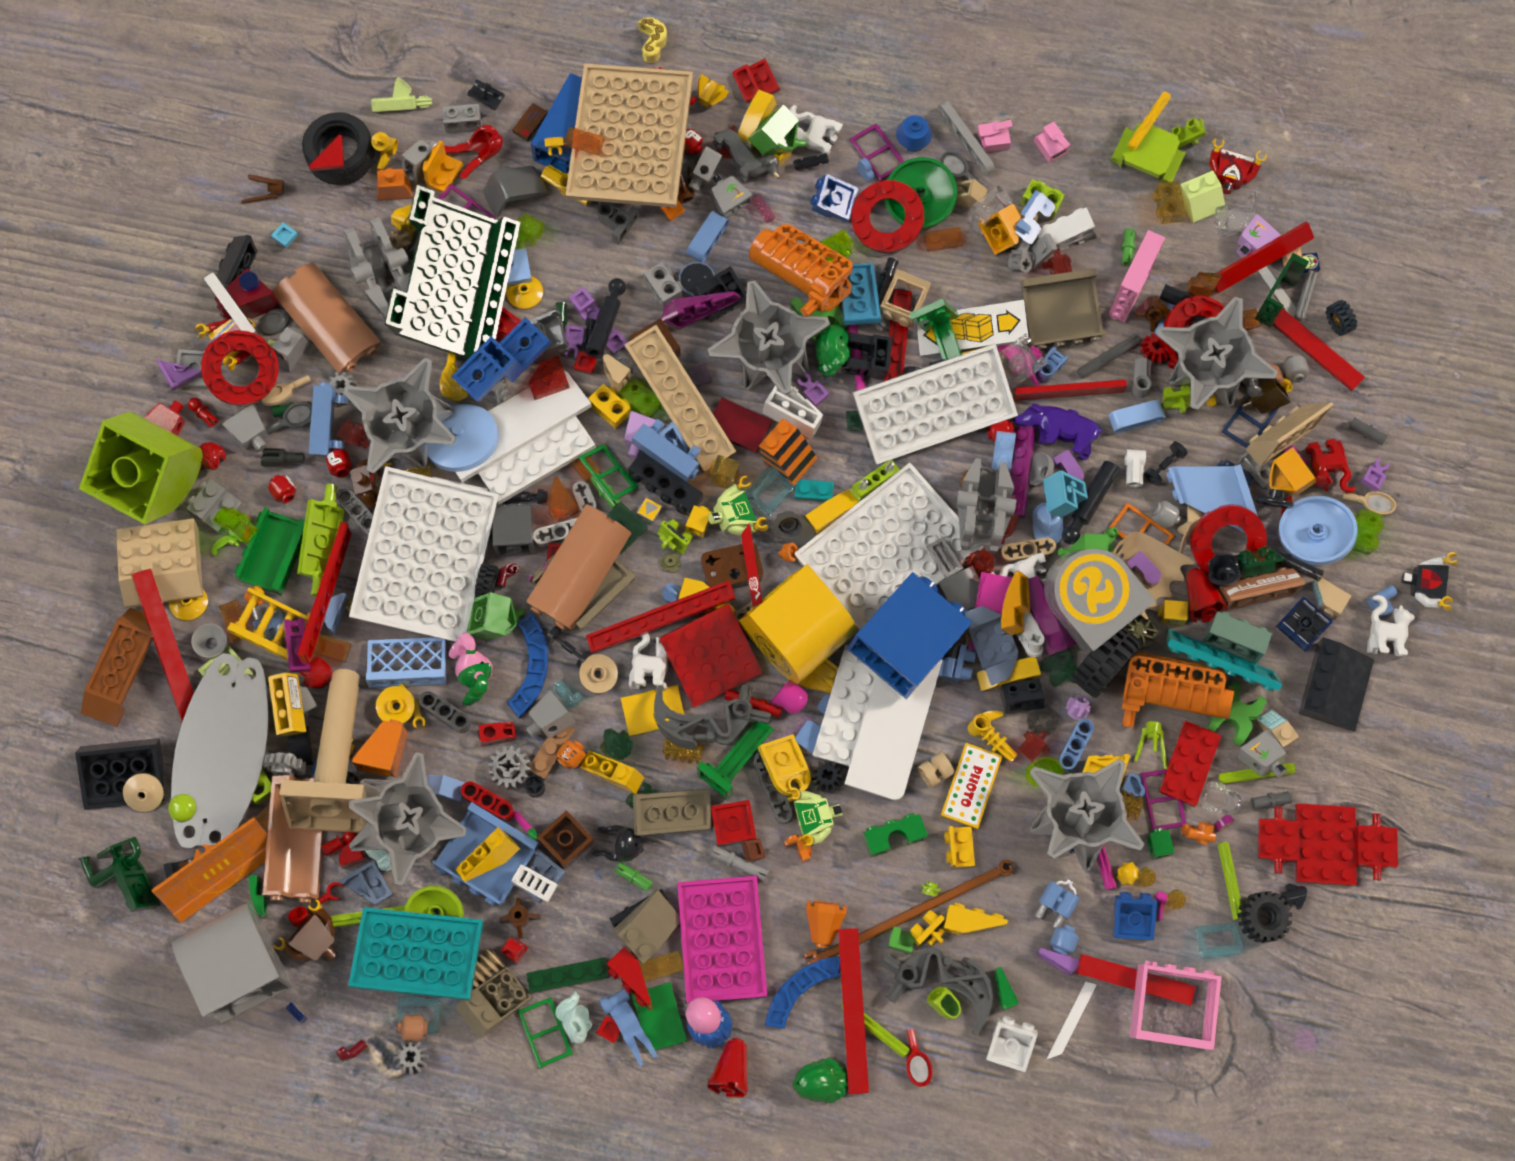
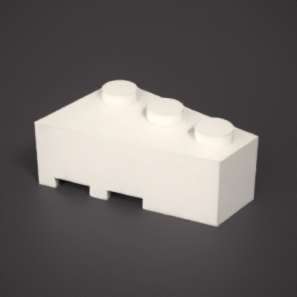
(1071, 229)
(794, 409)

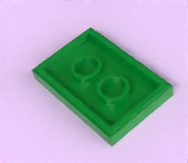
(662, 1022)

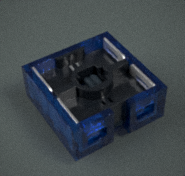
(1304, 624)

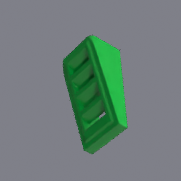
(1005, 992)

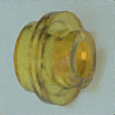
(1146, 877)
(1176, 899)

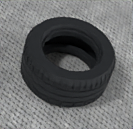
(331, 126)

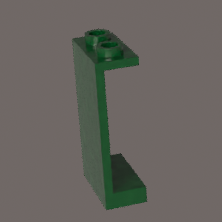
(1290, 275)

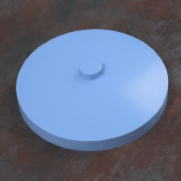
(475, 439)
(1318, 530)

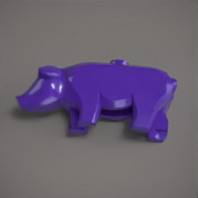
(1062, 425)

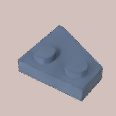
(546, 868)
(368, 883)

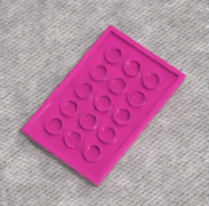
(722, 939)

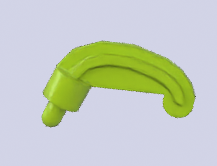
(222, 542)

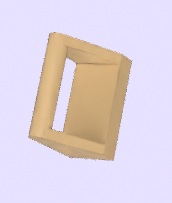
(616, 373)

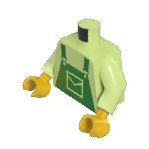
(735, 512)
(813, 815)

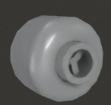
(1295, 368)
(1165, 514)

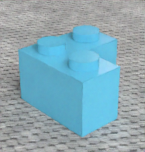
(1063, 493)

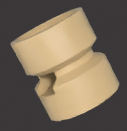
(935, 770)

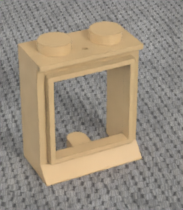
(899, 314)

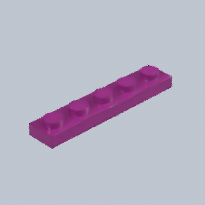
(1021, 467)

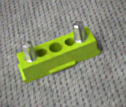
(882, 474)

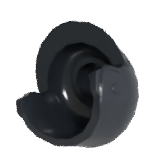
(1224, 570)

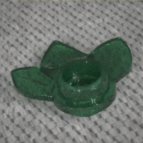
(1059, 671)

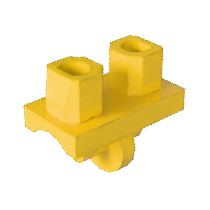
(921, 935)

